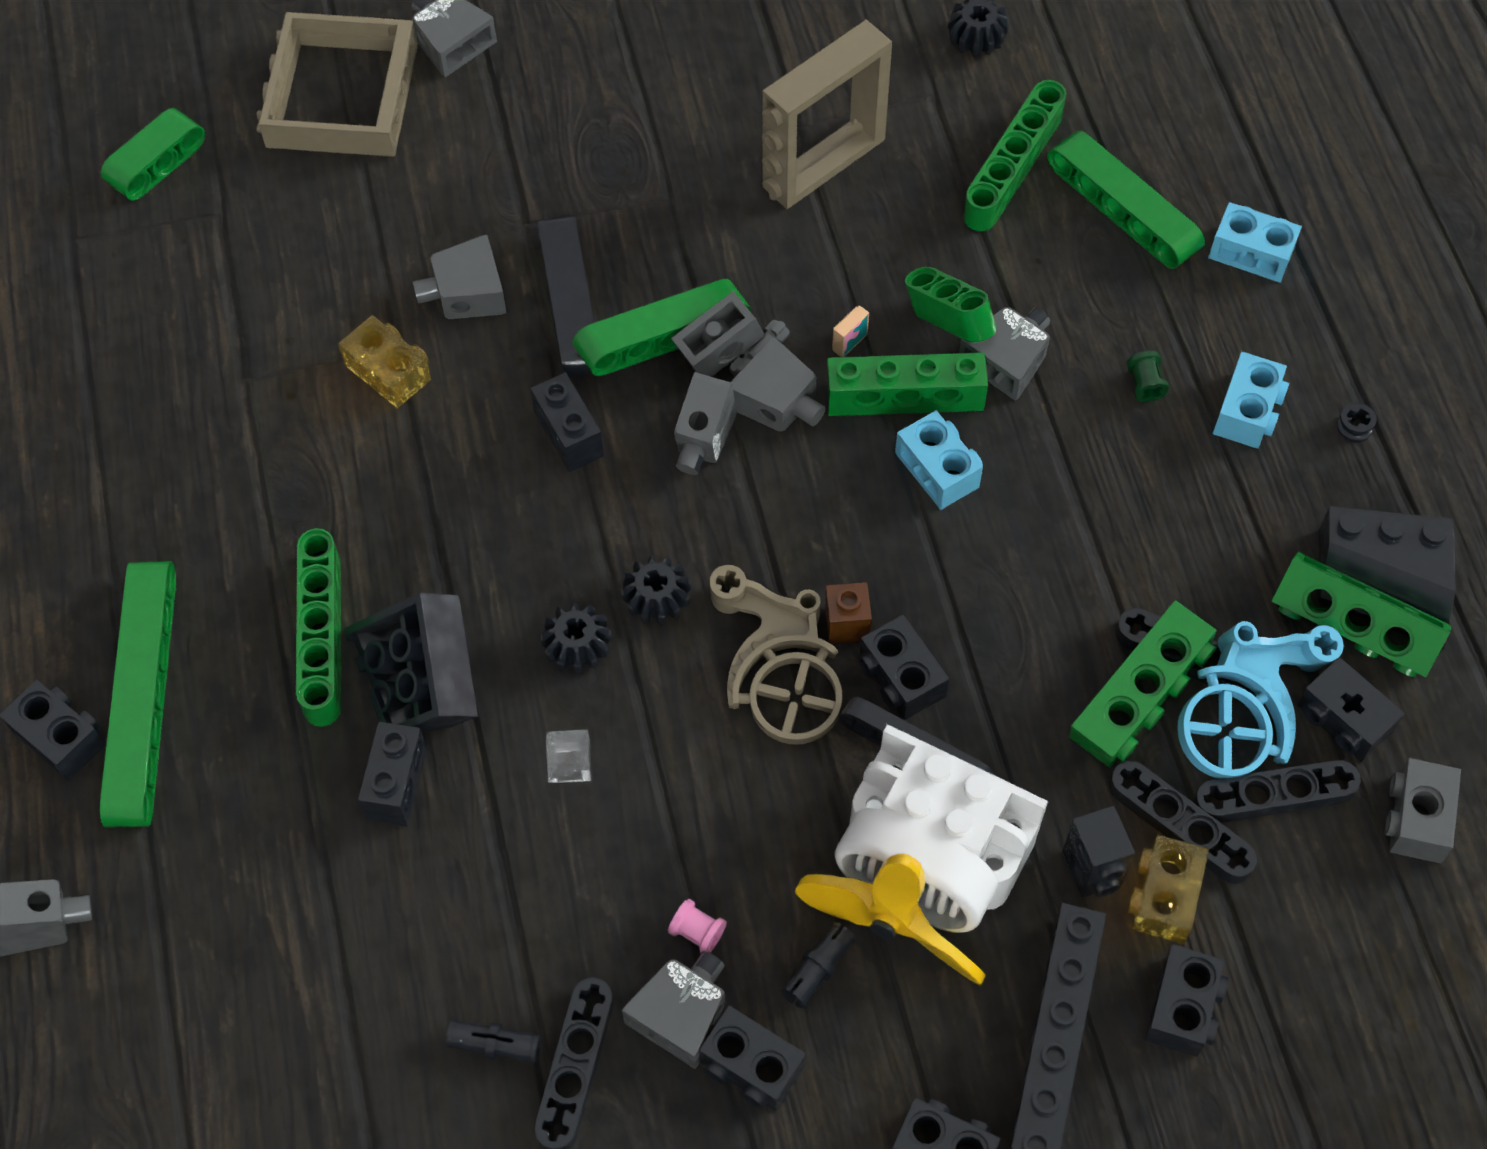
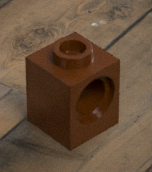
(847, 612)

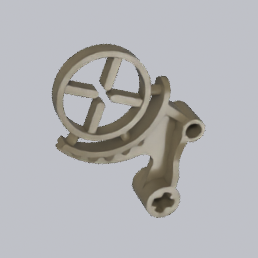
(784, 625)

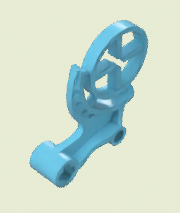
(1256, 665)

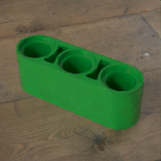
(152, 154)
(951, 304)

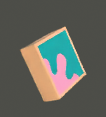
(850, 331)

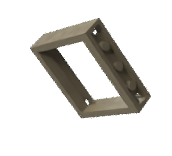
(338, 32)
(858, 54)

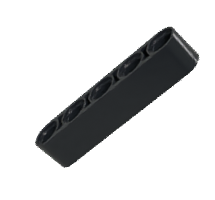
(566, 287)

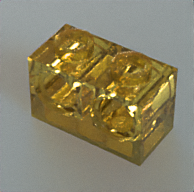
(381, 365)
(1177, 890)

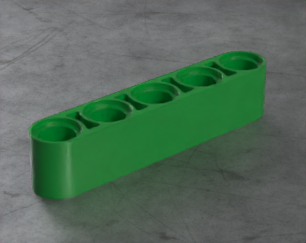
(1014, 155)
(1126, 199)
(647, 329)
(324, 642)

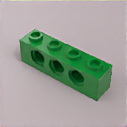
(906, 384)
(1175, 630)
(1425, 631)

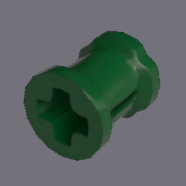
(1147, 376)

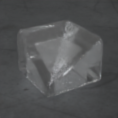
(568, 756)

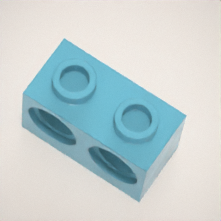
(1254, 242)
(1251, 400)
(930, 463)

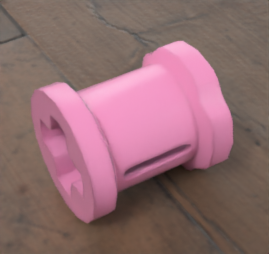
(697, 926)

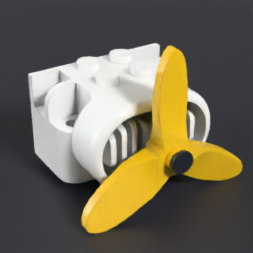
(927, 848)

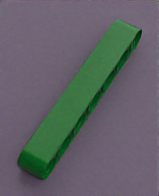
(138, 695)

